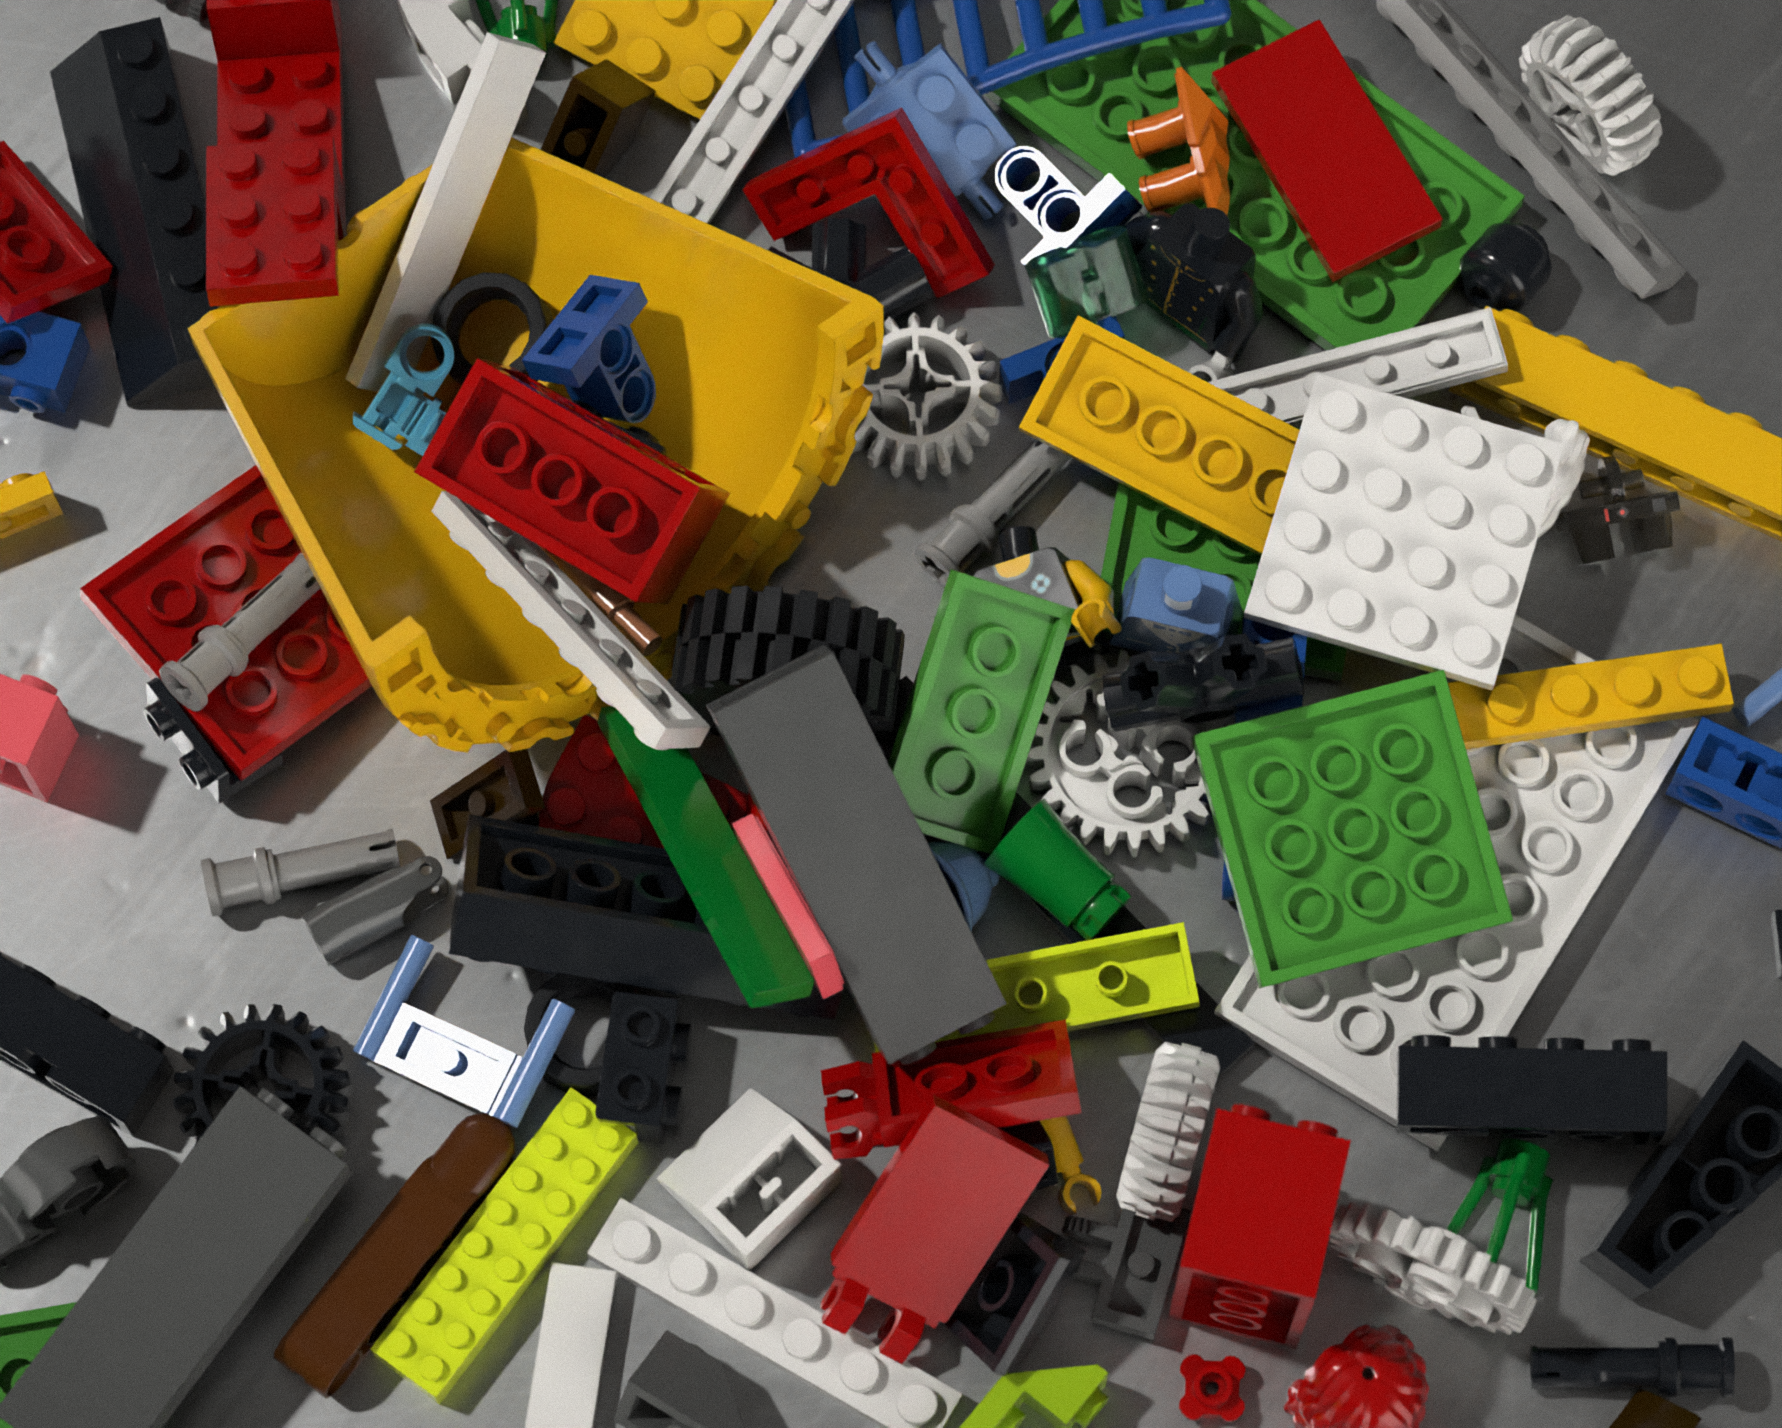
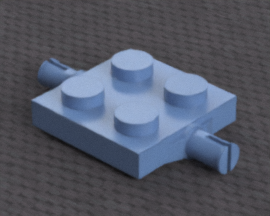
(947, 115)

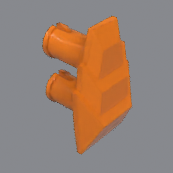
(1205, 130)

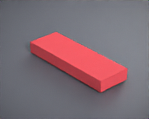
(790, 905)

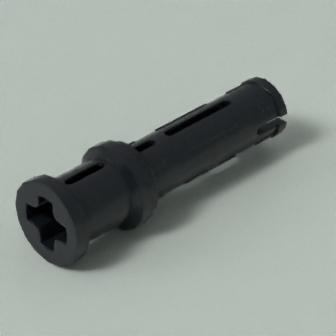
(1666, 1367)

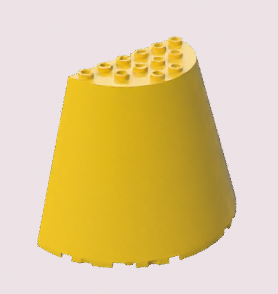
(752, 392)

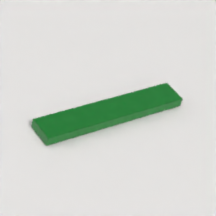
(711, 866)

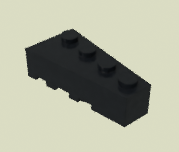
(77, 1050)
(1532, 1089)
(1698, 1177)

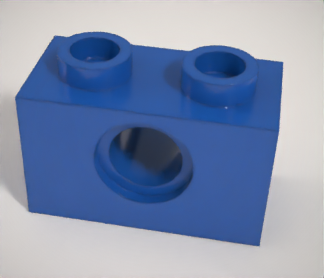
(51, 363)

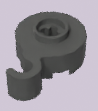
(57, 1174)

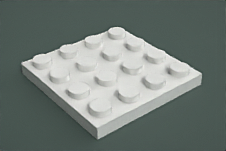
(1404, 531)

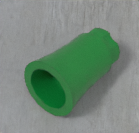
(1058, 872)

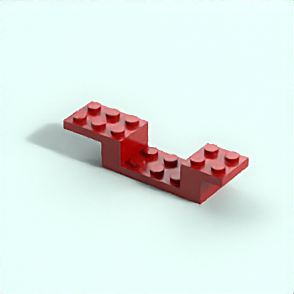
(278, 152)

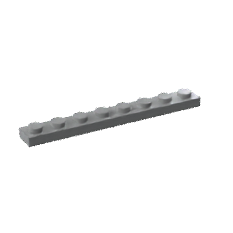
(1537, 143)

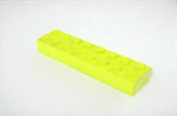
(1094, 981)
(504, 1246)

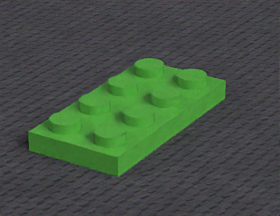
(976, 708)

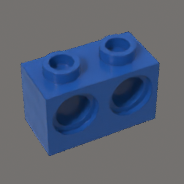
(1732, 781)

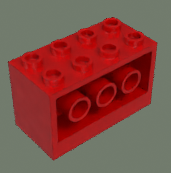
(571, 482)
(1260, 1226)

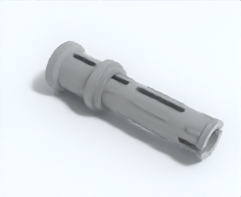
(978, 525)
(226, 647)
(268, 875)

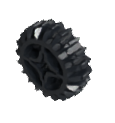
(267, 1038)

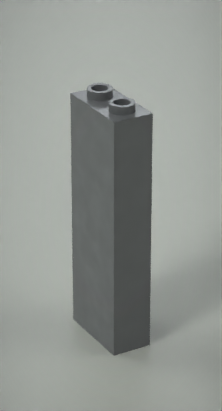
(857, 855)
(184, 1273)

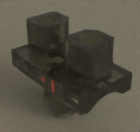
(1647, 514)

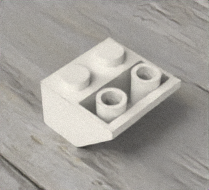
(752, 1177)

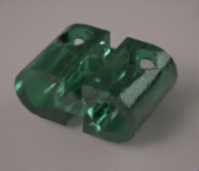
(1086, 280)

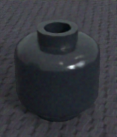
(1505, 267)

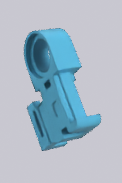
(400, 400)

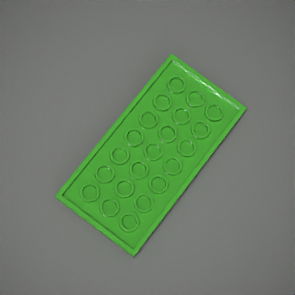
(1085, 117)

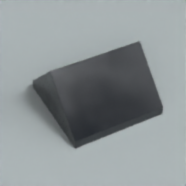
(1015, 1294)

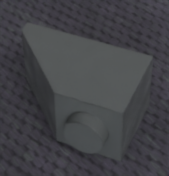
(678, 1389)

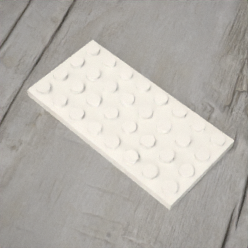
(1556, 827)

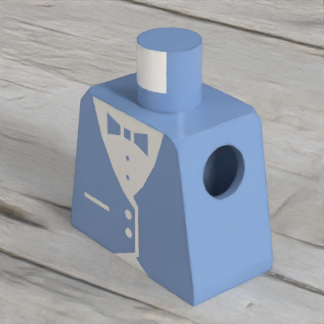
(1175, 608)

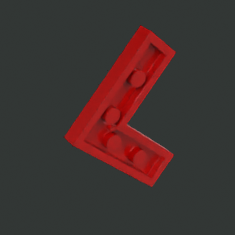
(896, 167)

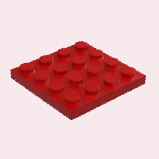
(199, 578)

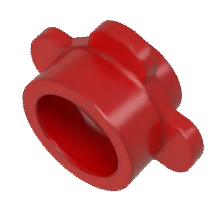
(1224, 1403)

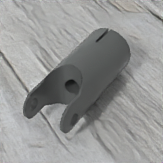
(374, 908)

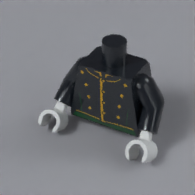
(1199, 281)

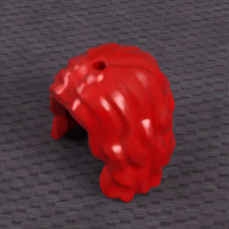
(1339, 1395)

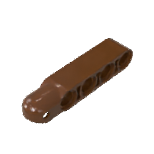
(396, 1254)

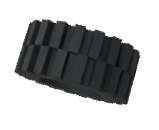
(748, 633)

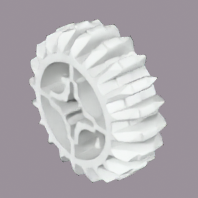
(1591, 94)
(942, 396)
(1167, 1131)

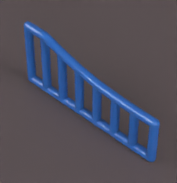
(1038, 53)

